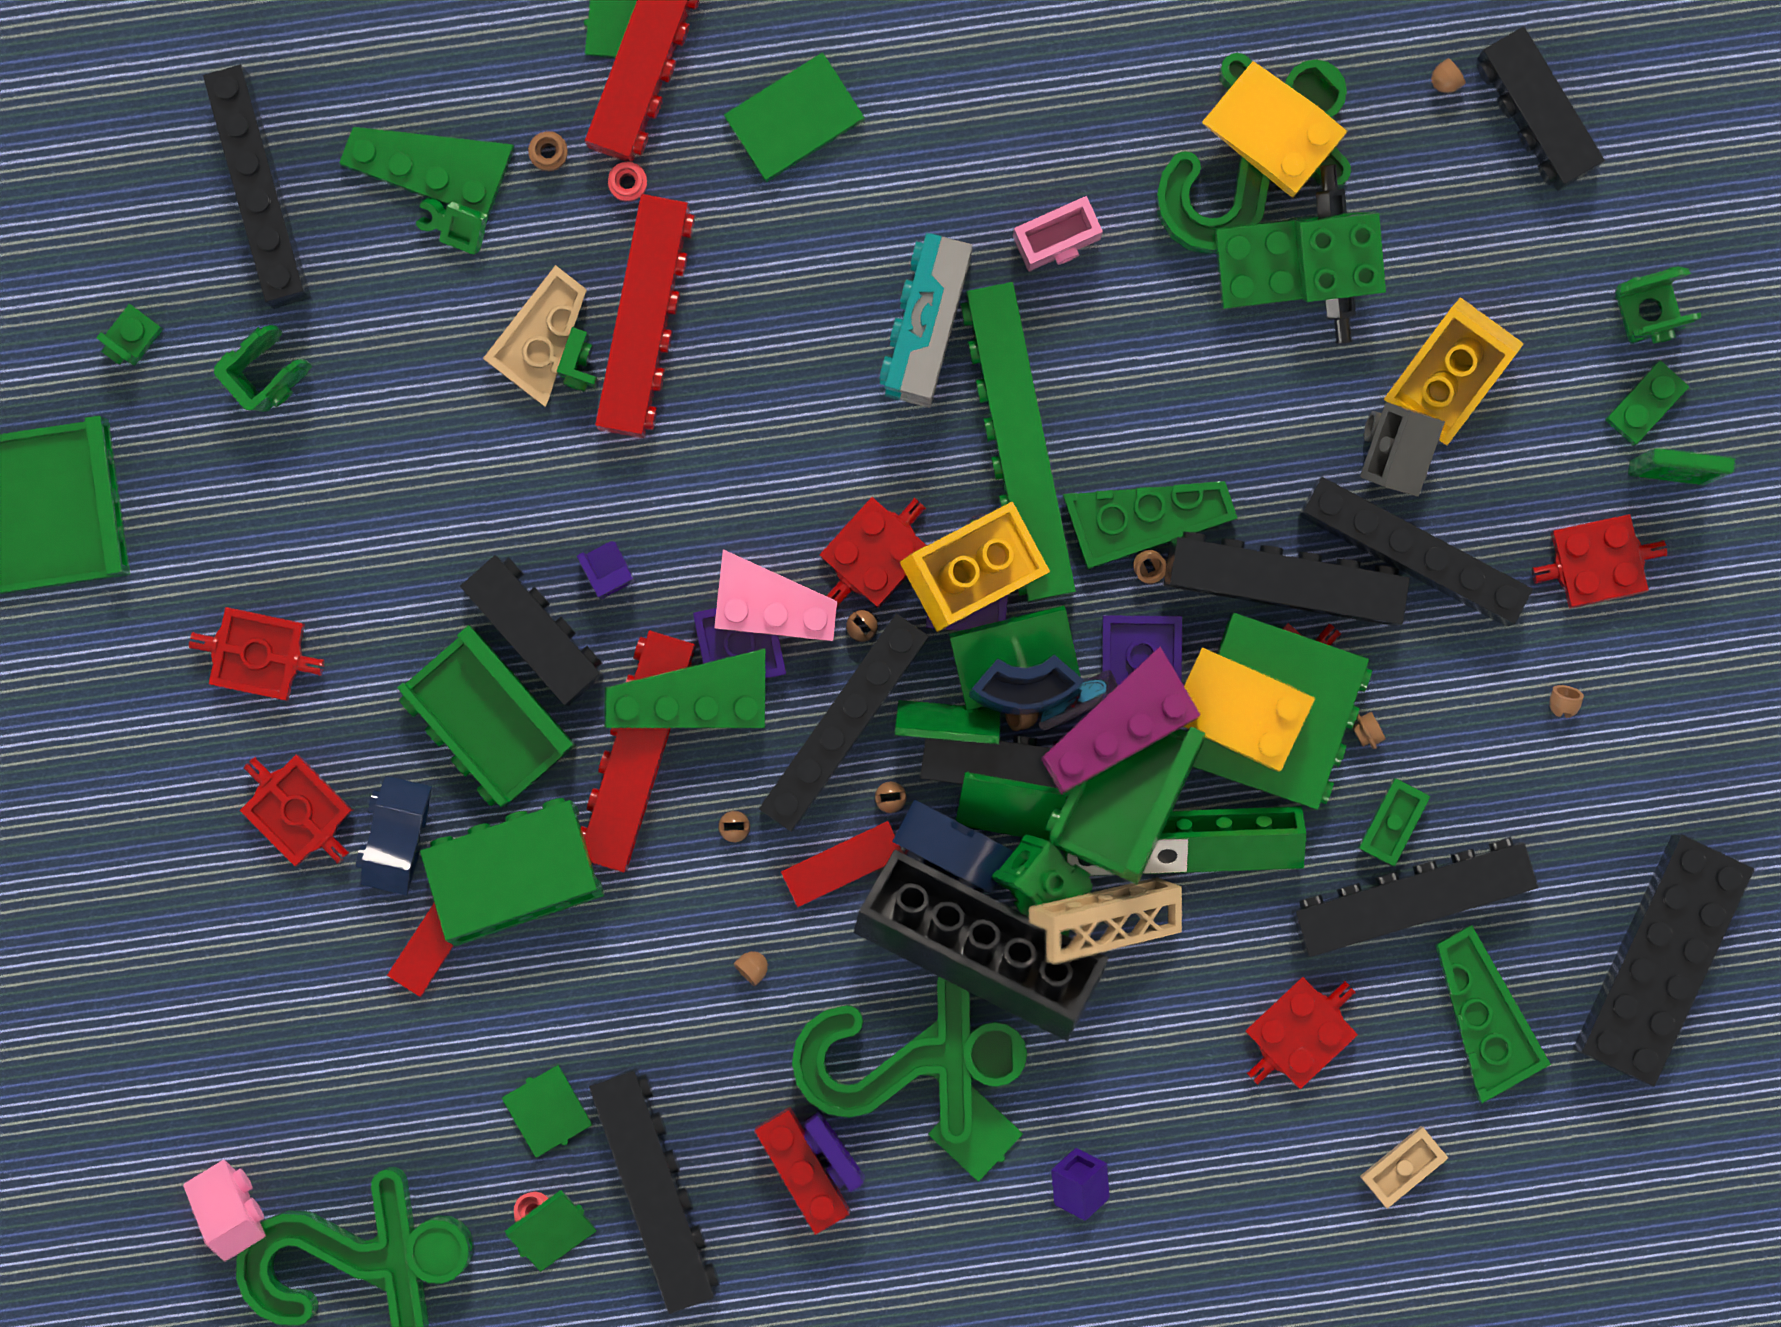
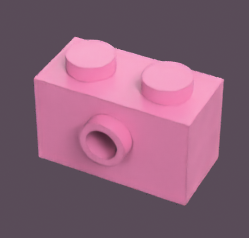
(1058, 234)
(225, 1209)

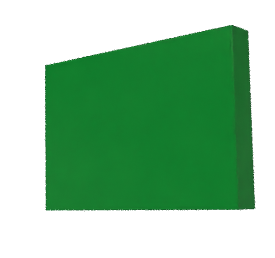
(794, 117)
(1681, 466)
(1016, 641)

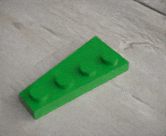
(431, 165)
(1138, 519)
(698, 696)
(1491, 1026)

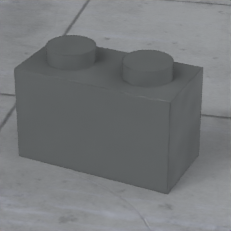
(1402, 449)

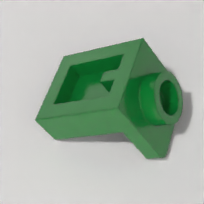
(129, 336)
(576, 353)

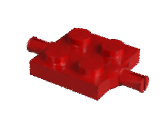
(870, 551)
(1599, 561)
(256, 653)
(296, 810)
(1301, 1033)

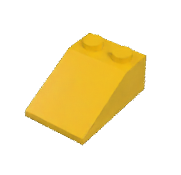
(1274, 128)
(1455, 368)
(974, 566)
(1246, 709)

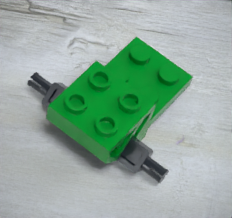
(1305, 258)

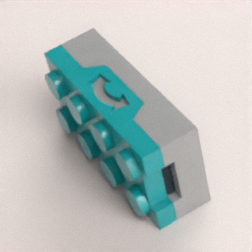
(928, 319)

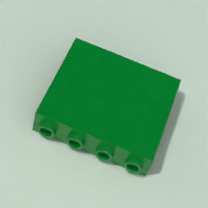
(60, 507)
(1309, 667)

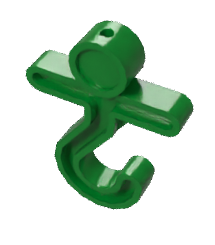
(1314, 80)
(945, 1051)
(392, 1261)

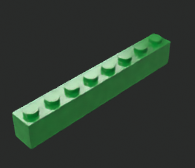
(1017, 430)

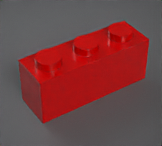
(802, 1171)

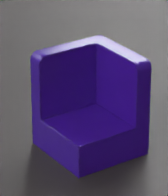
(606, 569)
(1080, 1184)

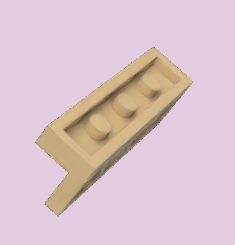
(1104, 906)

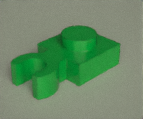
(458, 224)

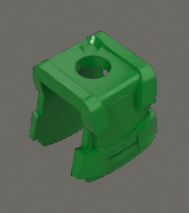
(1659, 289)
(231, 365)
(1040, 875)

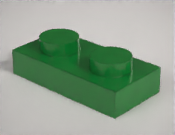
(1647, 403)
(1393, 822)

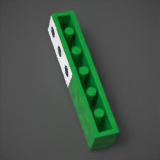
(1224, 842)

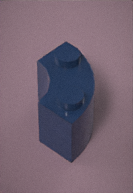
(1026, 689)
(395, 831)
(947, 843)

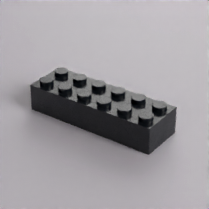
(977, 945)
(1663, 959)

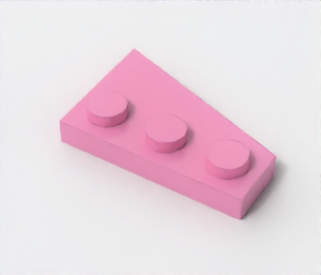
(770, 604)

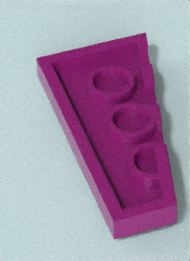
(1128, 720)

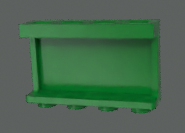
(485, 718)
(1124, 809)
(510, 872)

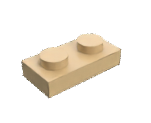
(1404, 1167)

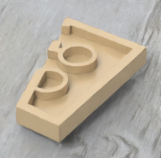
(538, 334)

